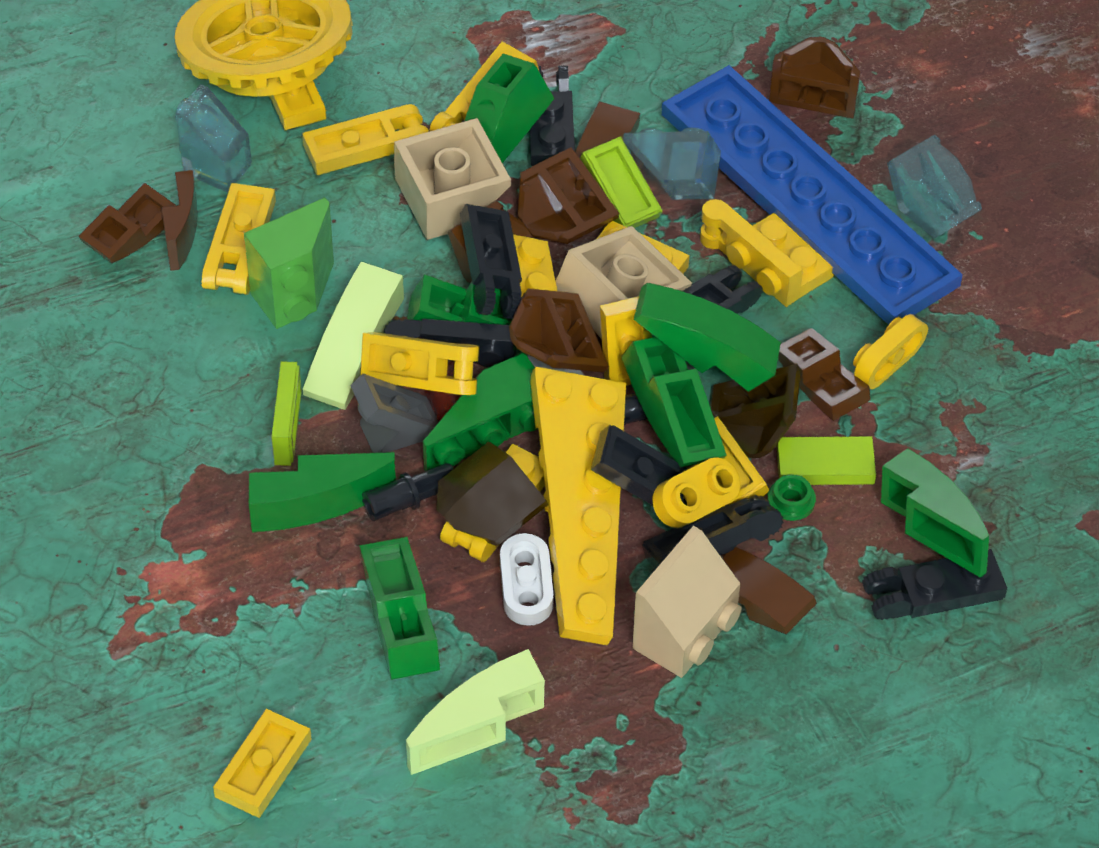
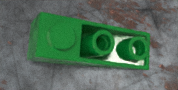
(509, 102)
(493, 415)

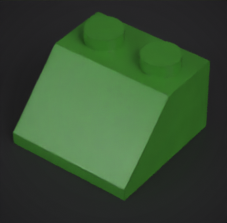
(291, 262)

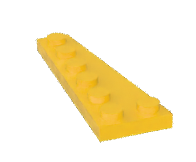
(581, 503)

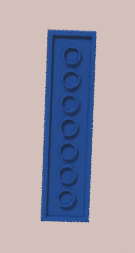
(815, 196)

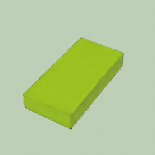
(622, 183)
(286, 413)
(828, 459)

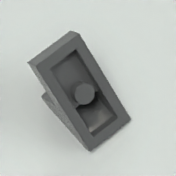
(392, 414)

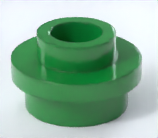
(794, 488)

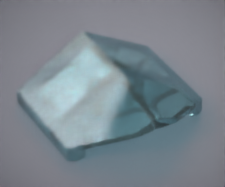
(932, 187)

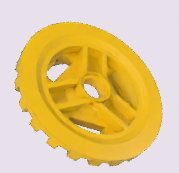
(262, 43)

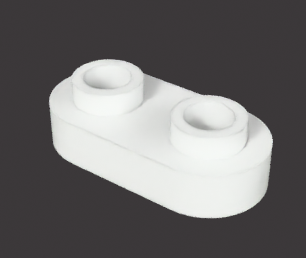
(526, 582)

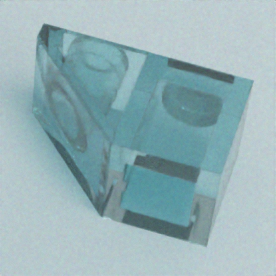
(211, 140)
(680, 162)

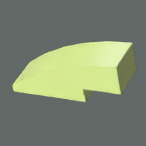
(364, 307)
(476, 712)

